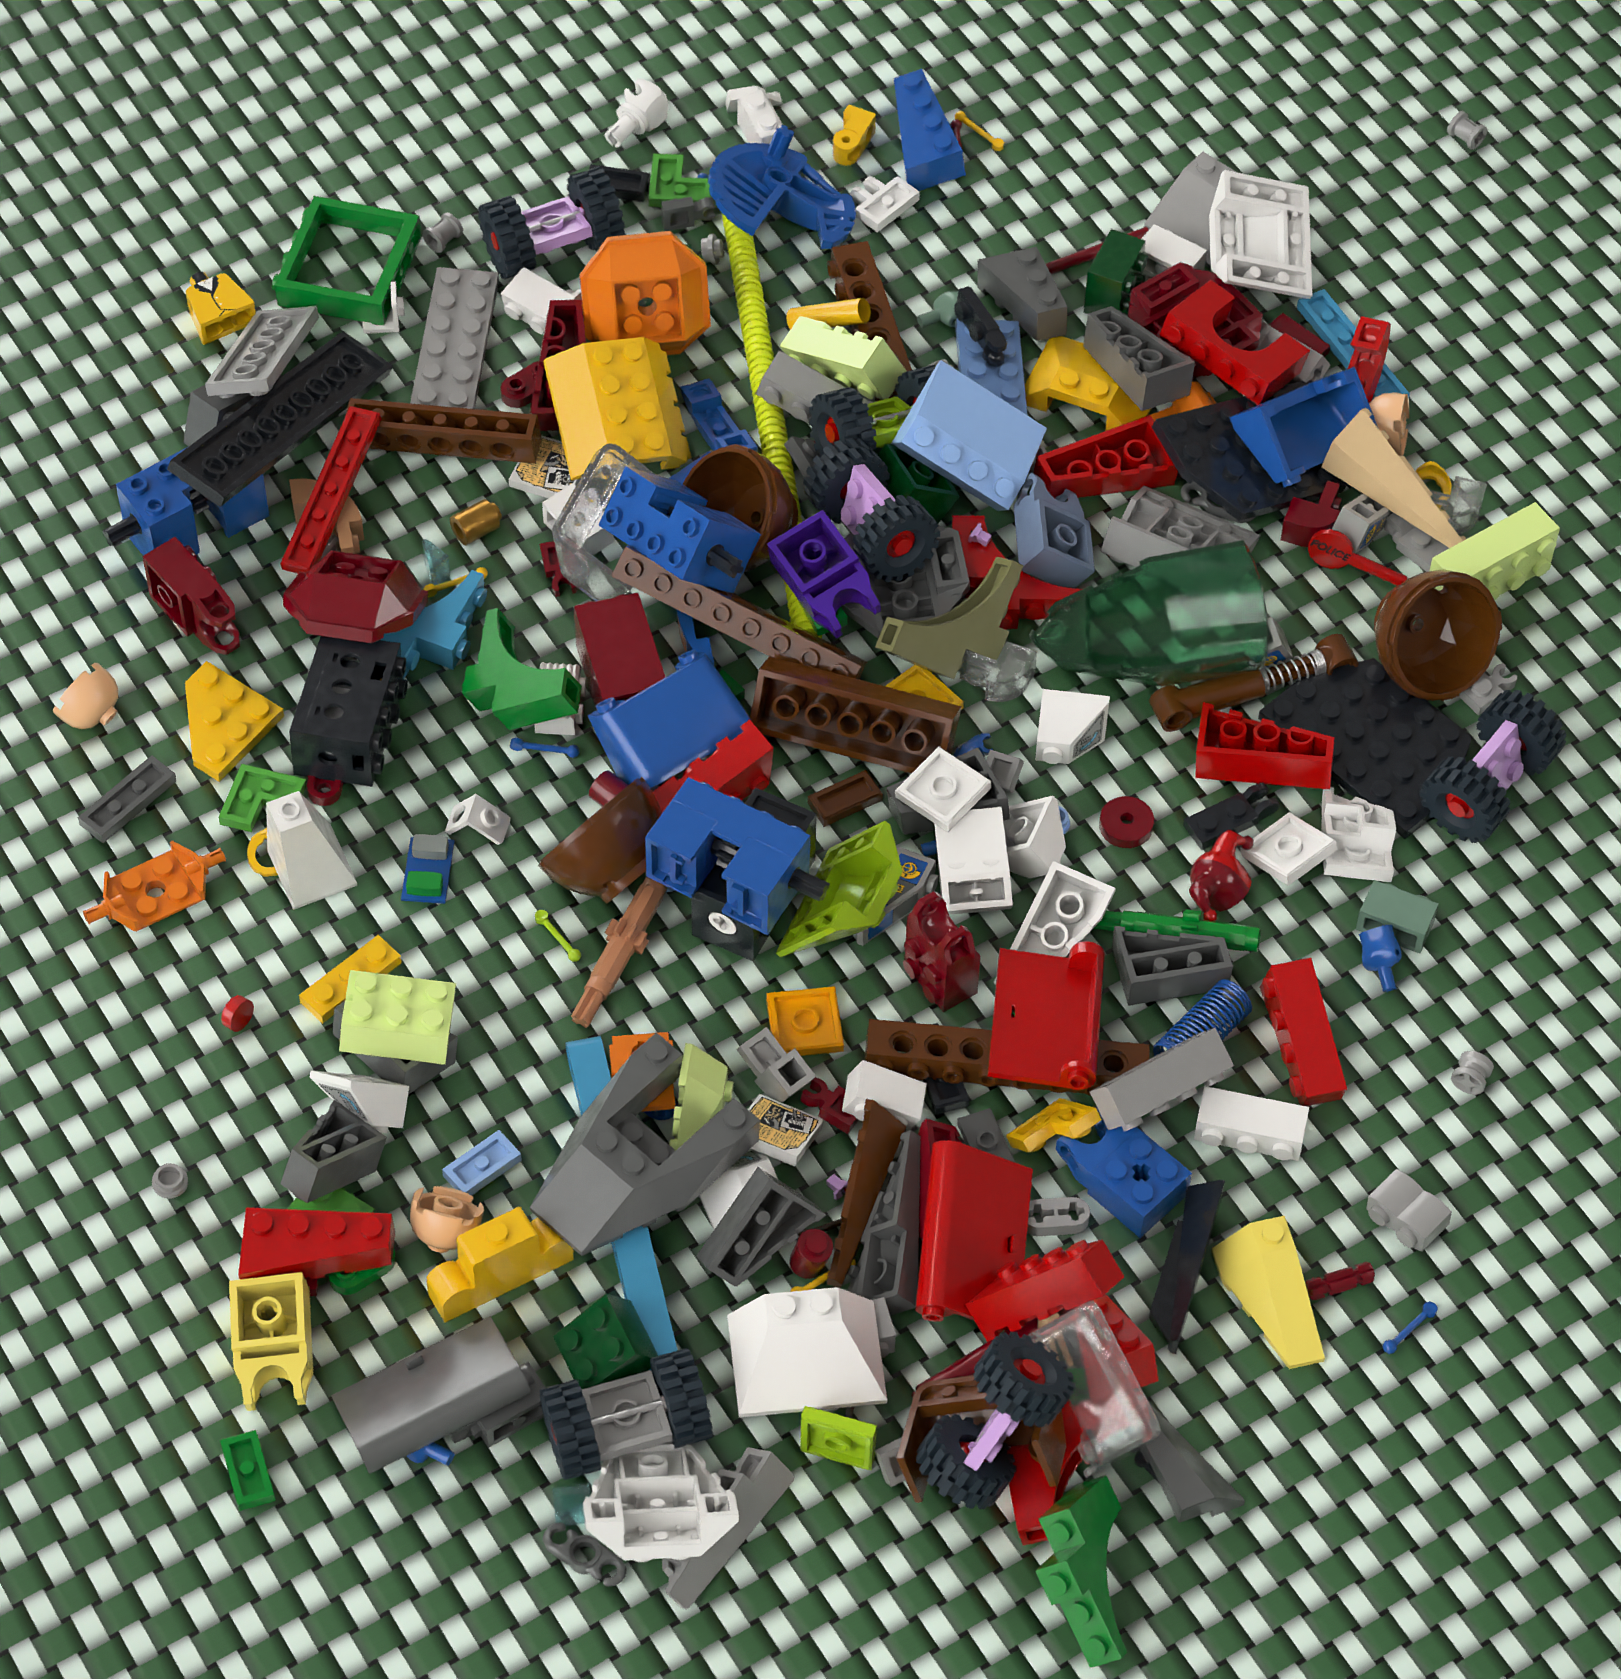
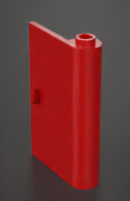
(1054, 1017)
(970, 1226)

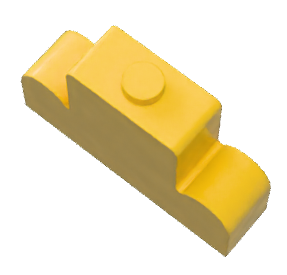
(495, 1261)

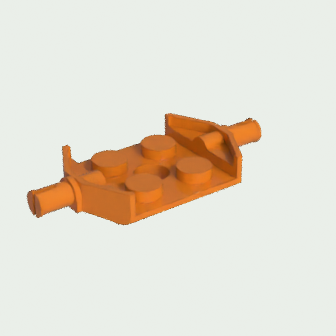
(176, 871)

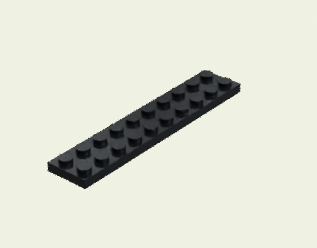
(280, 420)

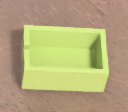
(397, 1017)

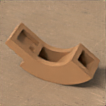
(349, 524)

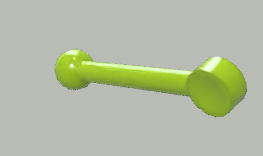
(541, 918)

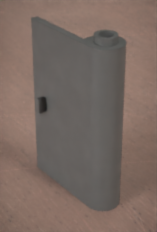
(432, 1394)

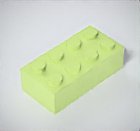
(1505, 552)

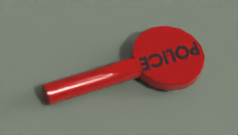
(1335, 550)

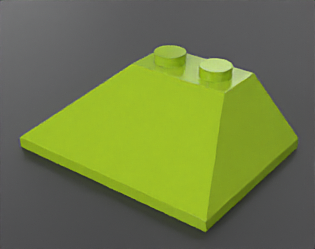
(861, 881)

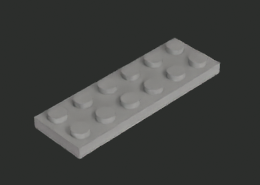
(455, 338)
(261, 352)

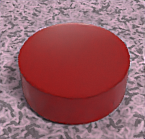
(237, 1013)

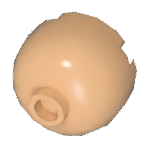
(1390, 415)
(89, 699)
(443, 1216)

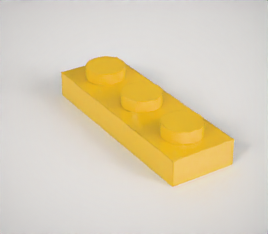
(331, 989)

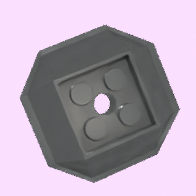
(922, 596)

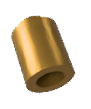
(475, 521)

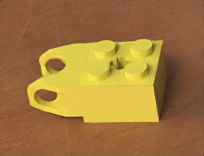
(276, 1346)

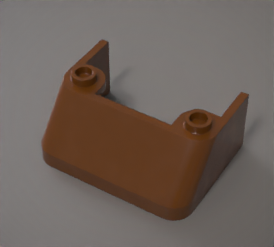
(963, 1398)

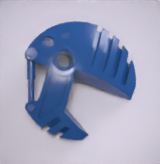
(766, 177)

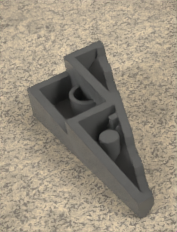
(892, 1236)
(1187, 1477)

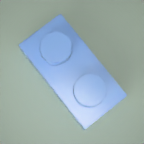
(482, 1164)

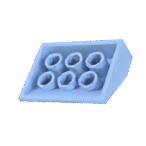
(971, 437)

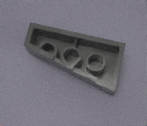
(1137, 359)

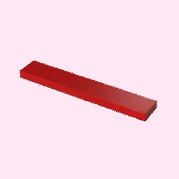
(331, 490)

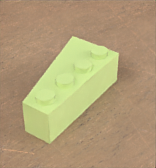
(845, 358)

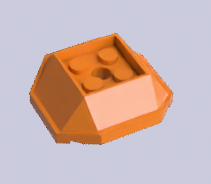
(640, 268)

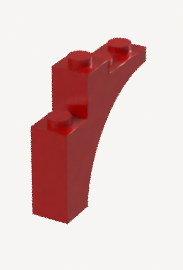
(1031, 596)
(1030, 1488)

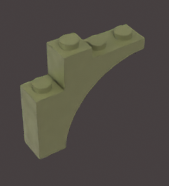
(972, 626)

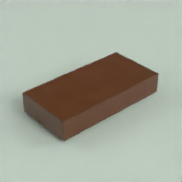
(845, 798)

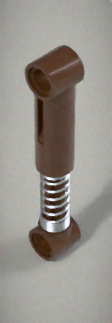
(1178, 706)

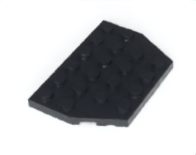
(1218, 460)
(1381, 733)

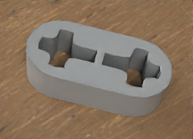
(1056, 1217)

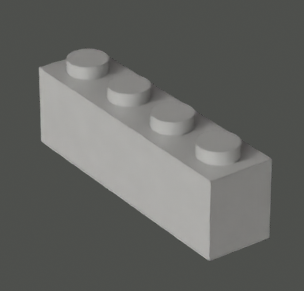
(794, 385)
(1161, 1079)

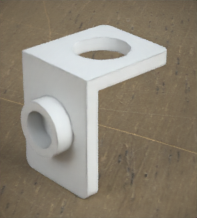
(392, 322)
(481, 817)

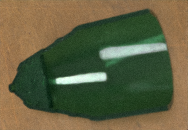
(1165, 620)

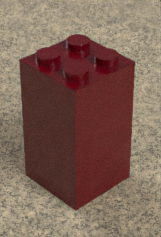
(616, 647)

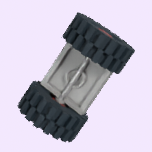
(626, 1414)

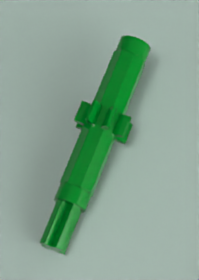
(1236, 936)

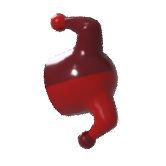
(1219, 877)

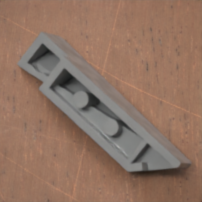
(757, 1487)

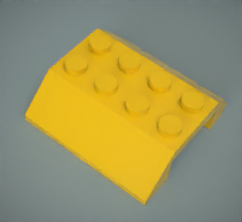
(617, 397)

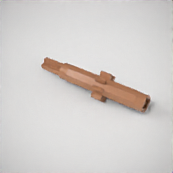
(624, 940)

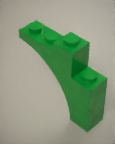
(514, 690)
(1077, 1571)

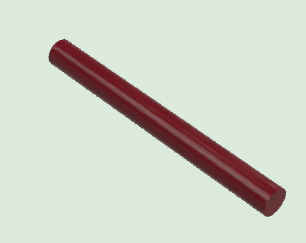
(1084, 255)

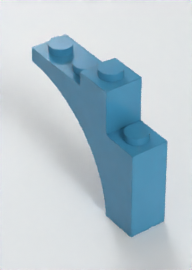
(442, 627)

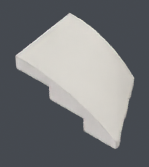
(1362, 837)

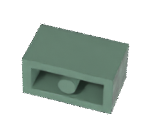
(1408, 913)

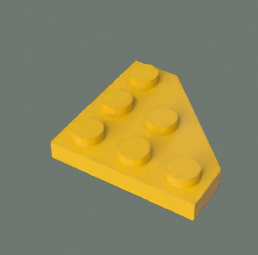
(225, 719)

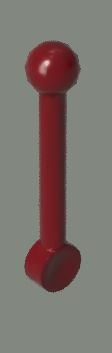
(956, 126)

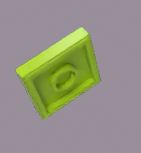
(838, 1438)

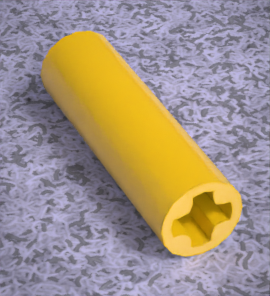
(833, 313)

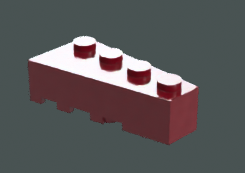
(562, 331)

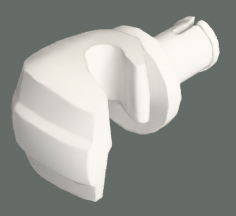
(639, 112)

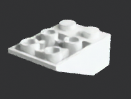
(974, 863)

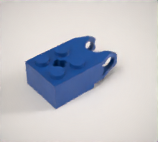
(1127, 1175)

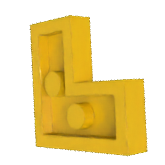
(1060, 1118)

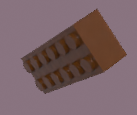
(851, 716)

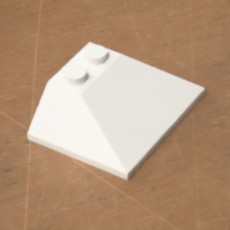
(1261, 234)
(806, 1352)

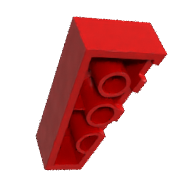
(1108, 462)
(1261, 751)
(731, 769)
(1303, 1032)
(314, 1242)
(1044, 1287)

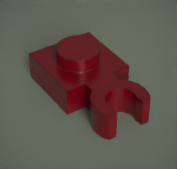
(552, 567)
(829, 1104)

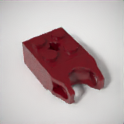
(190, 594)
(940, 954)

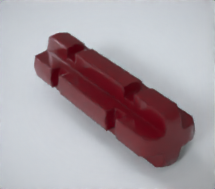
(1340, 1280)

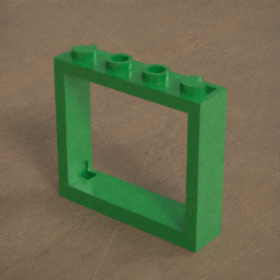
(337, 302)

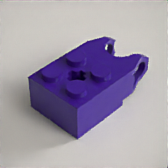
(822, 570)

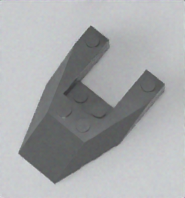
(620, 1171)

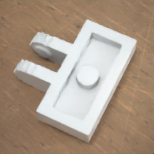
(884, 202)

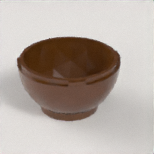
(750, 490)
(1451, 635)
(608, 847)

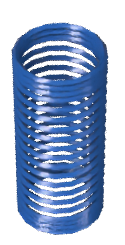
(1220, 1003)

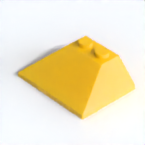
(1074, 376)

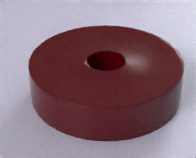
(1124, 834)

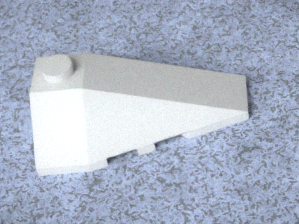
(1062, 912)

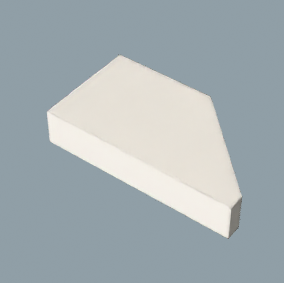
(733, 95)

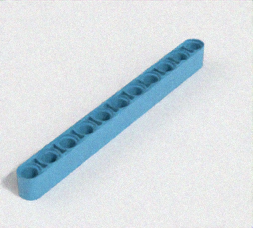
(634, 1250)

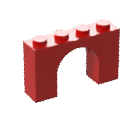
(1251, 373)

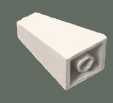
(305, 851)

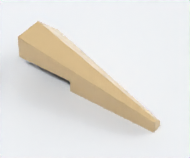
(1373, 467)

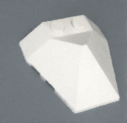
(659, 1505)

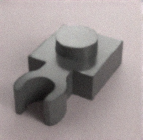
(683, 211)

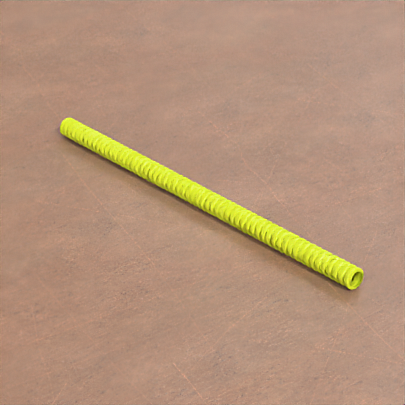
(759, 357)

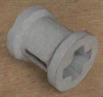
(1467, 130)
(443, 232)

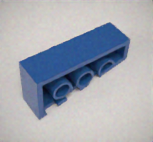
(927, 139)

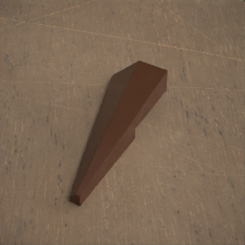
(876, 1148)

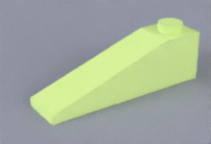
(701, 1093)

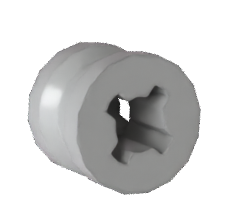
(1472, 1072)

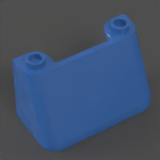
(1299, 426)
(669, 722)

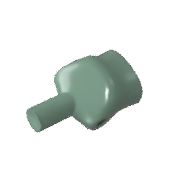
(942, 311)

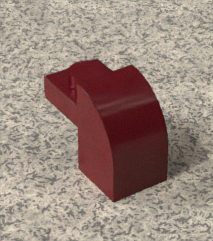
(1307, 518)

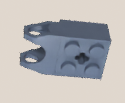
(1052, 535)

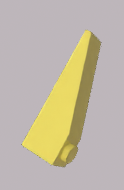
(1268, 1281)

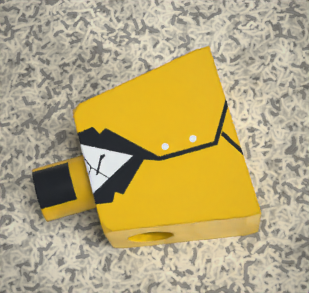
(217, 306)

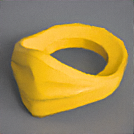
(1433, 471)
(256, 841)

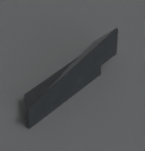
(1185, 1261)

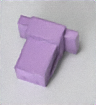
(979, 535)
(837, 1185)

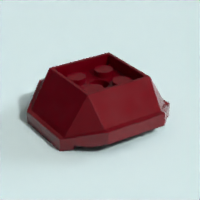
(1163, 292)
(355, 597)

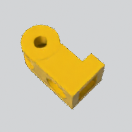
(856, 134)

